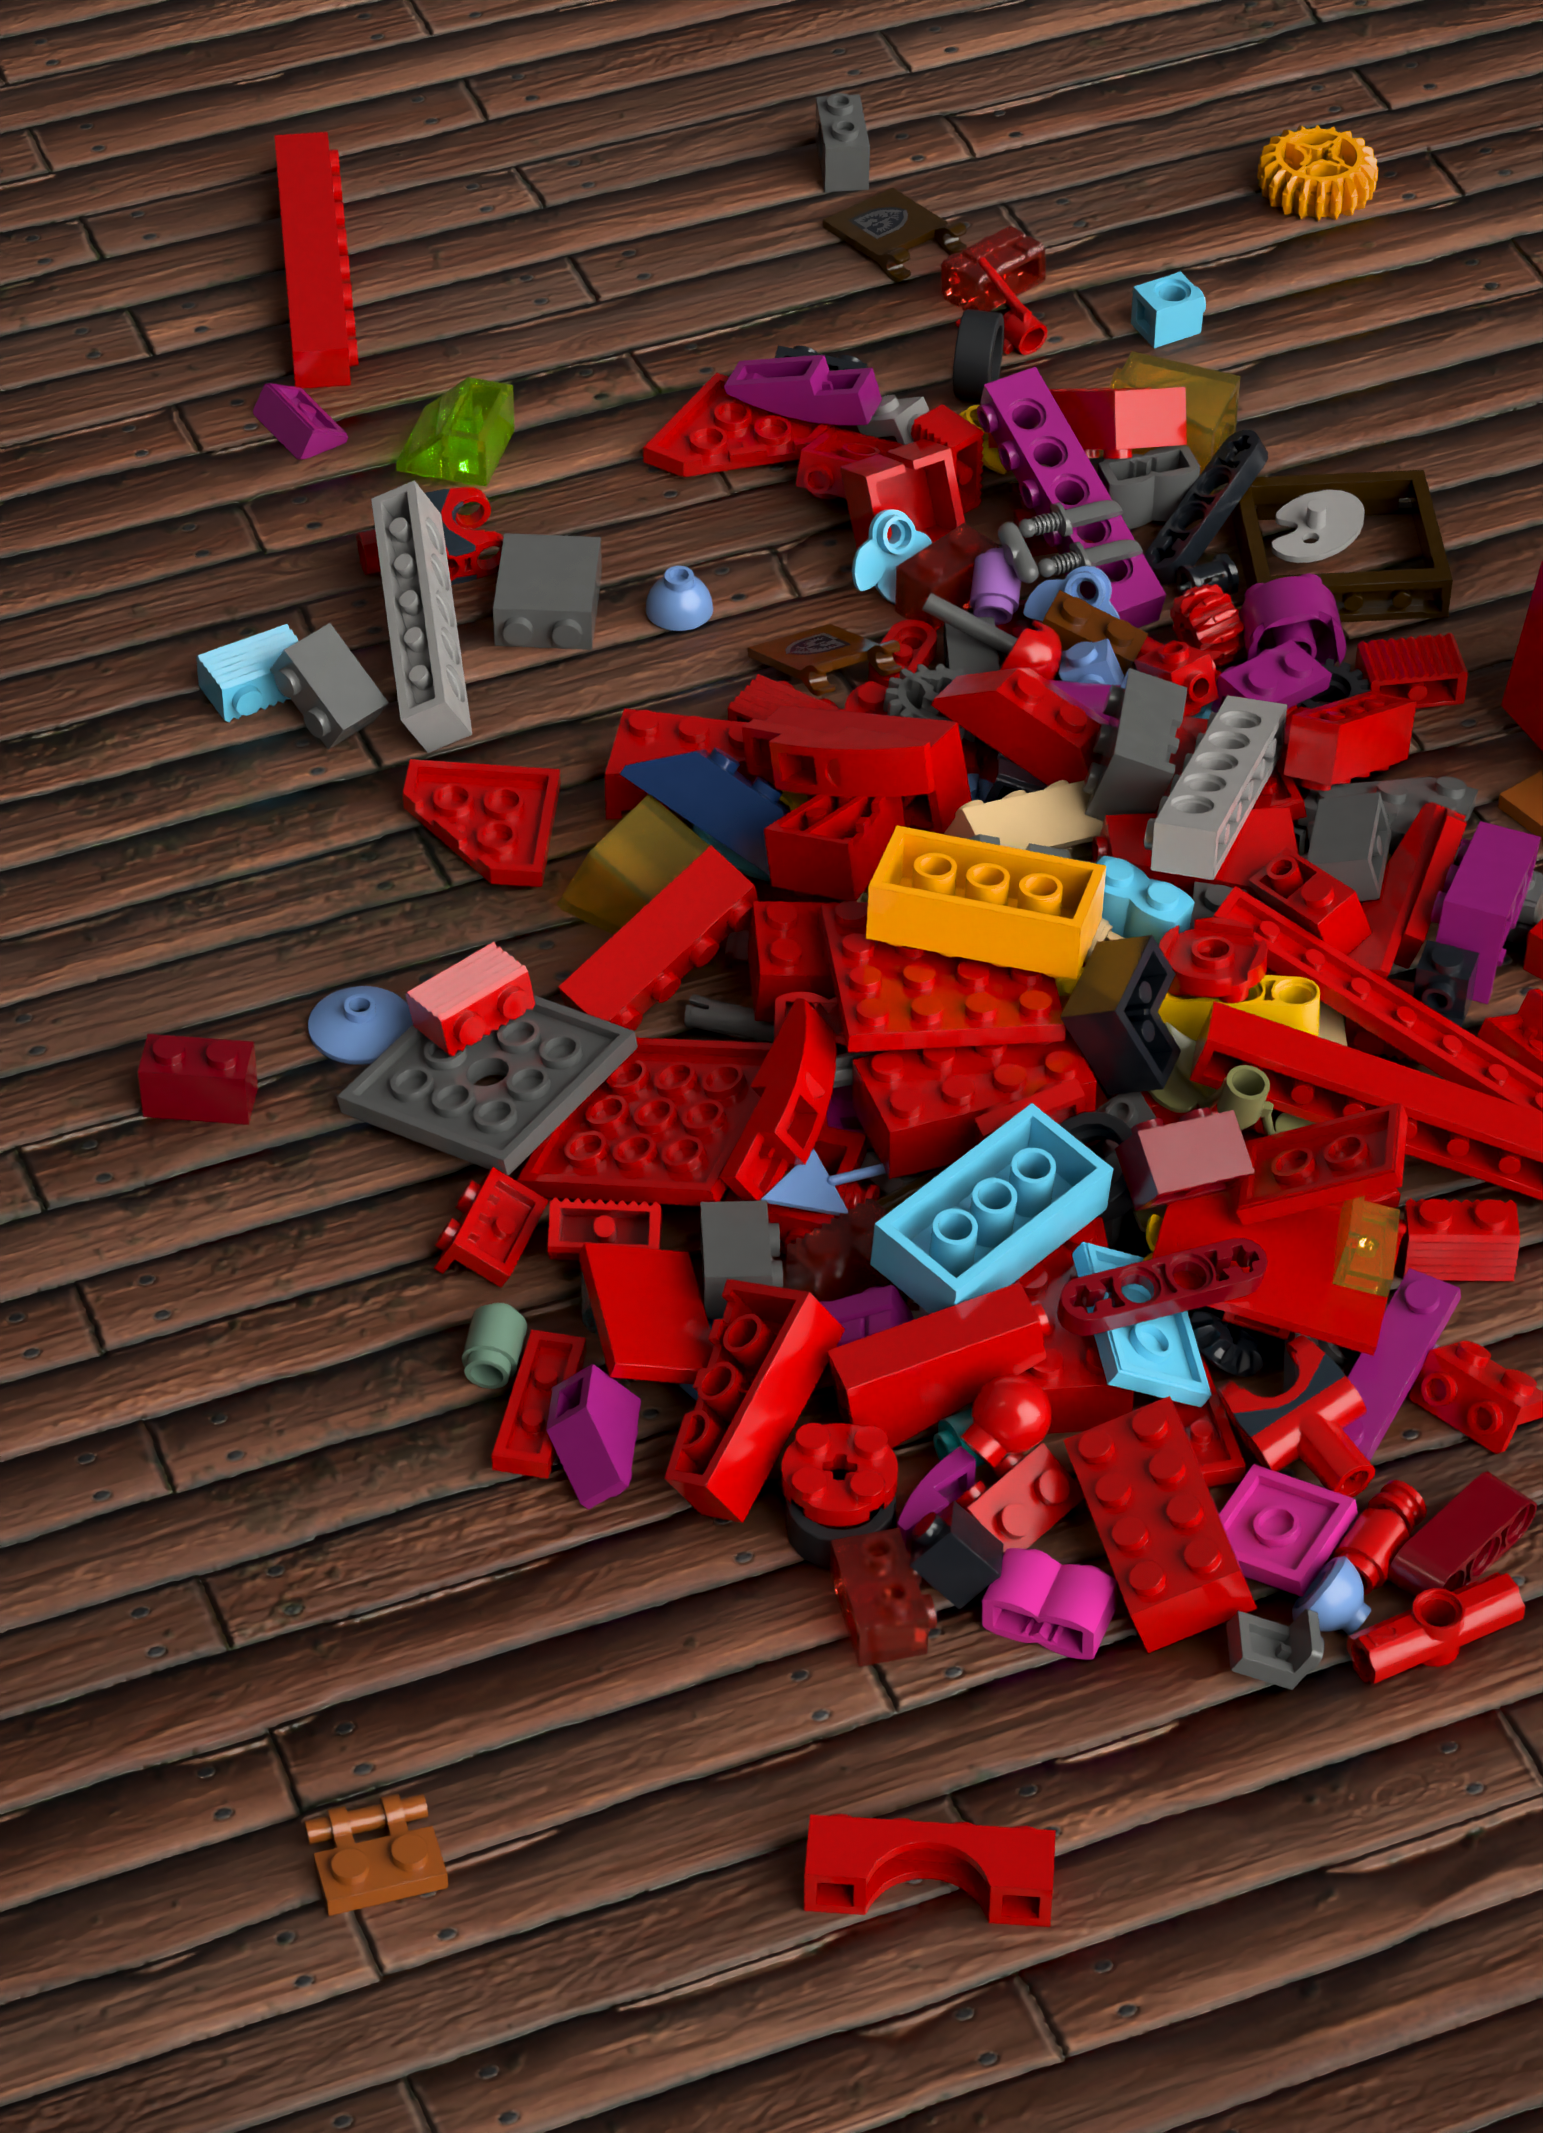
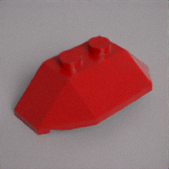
(1025, 721)

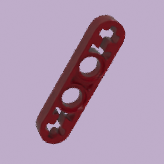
(1158, 1279)

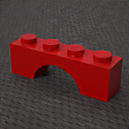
(860, 1858)

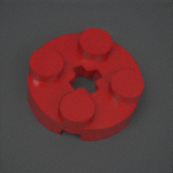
(1229, 976)
(839, 1446)

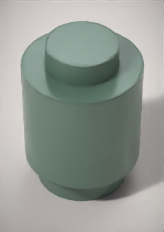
(493, 1345)

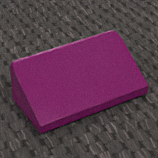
(297, 421)

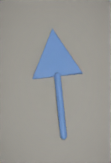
(813, 1189)

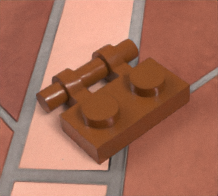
(380, 1868)

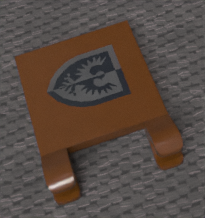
(822, 650)

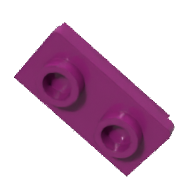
(1276, 676)

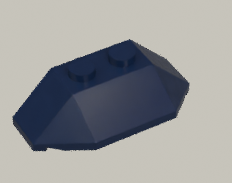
(714, 798)

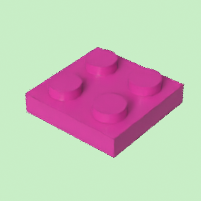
(1285, 1527)

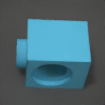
(1167, 309)

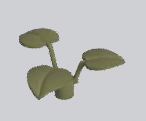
(1241, 1091)

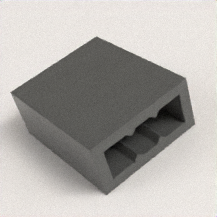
(547, 591)

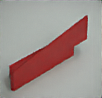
(1410, 890)

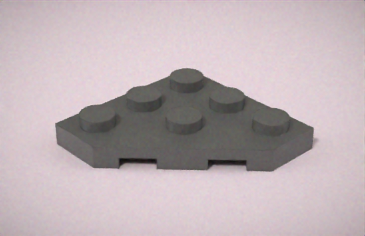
(1402, 799)

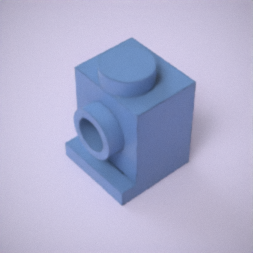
(1091, 664)

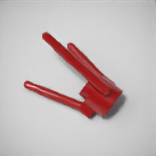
(1021, 327)

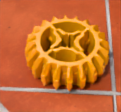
(1317, 172)

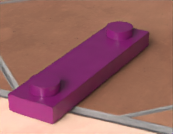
(1406, 1335)

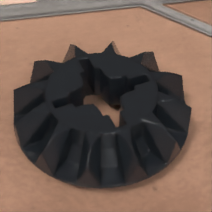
(1227, 1344)

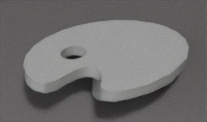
(1324, 515)

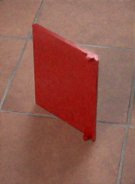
(1298, 1275)

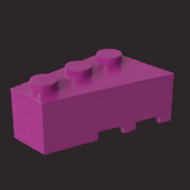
(1486, 897)

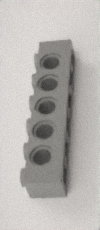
(421, 617)
(1216, 788)

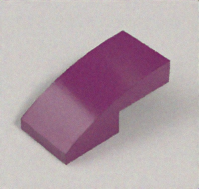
(937, 1490)

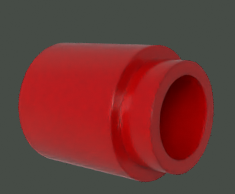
(1373, 1545)

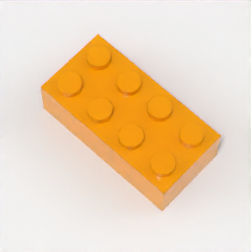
(985, 902)

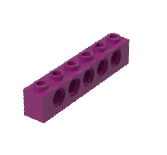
(1028, 403)

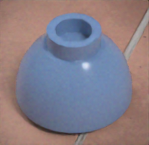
(679, 601)
(1336, 1597)

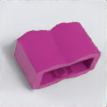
(1050, 1603)

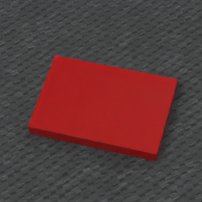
(1324, 1164)
(647, 1312)

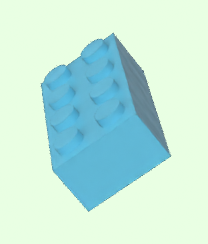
(992, 1213)

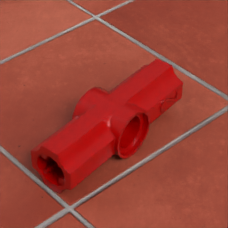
(1435, 1627)

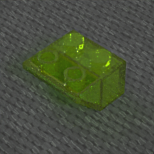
(462, 433)

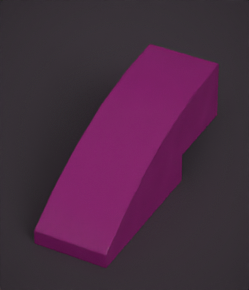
(806, 389)

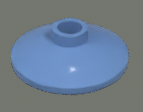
(358, 1024)

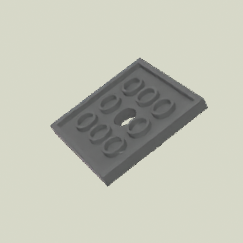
(549, 1067)

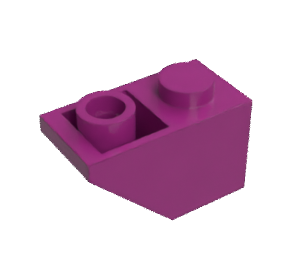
(594, 1433)

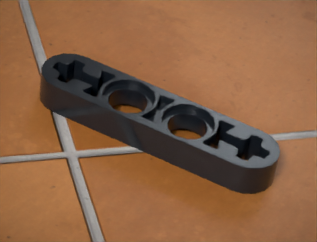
(1234, 463)

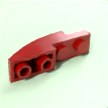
(840, 763)
(792, 1105)

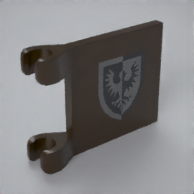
(890, 226)

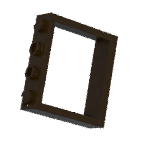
(1365, 593)

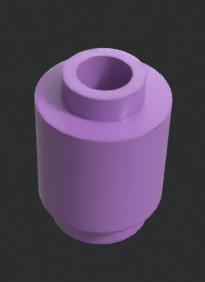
(994, 587)

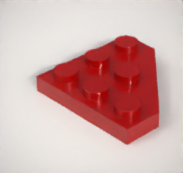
(726, 434)
(488, 815)

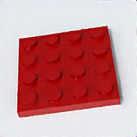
(930, 1000)
(654, 1126)

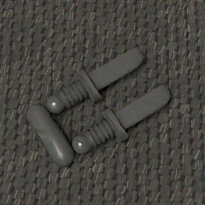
(1019, 556)

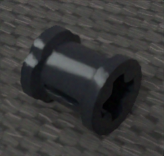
(1196, 575)

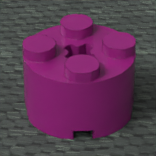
(1294, 610)

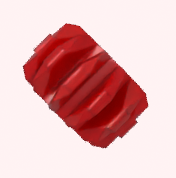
(1208, 622)

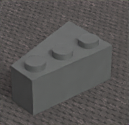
(1135, 746)

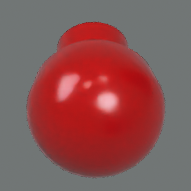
(1008, 1418)

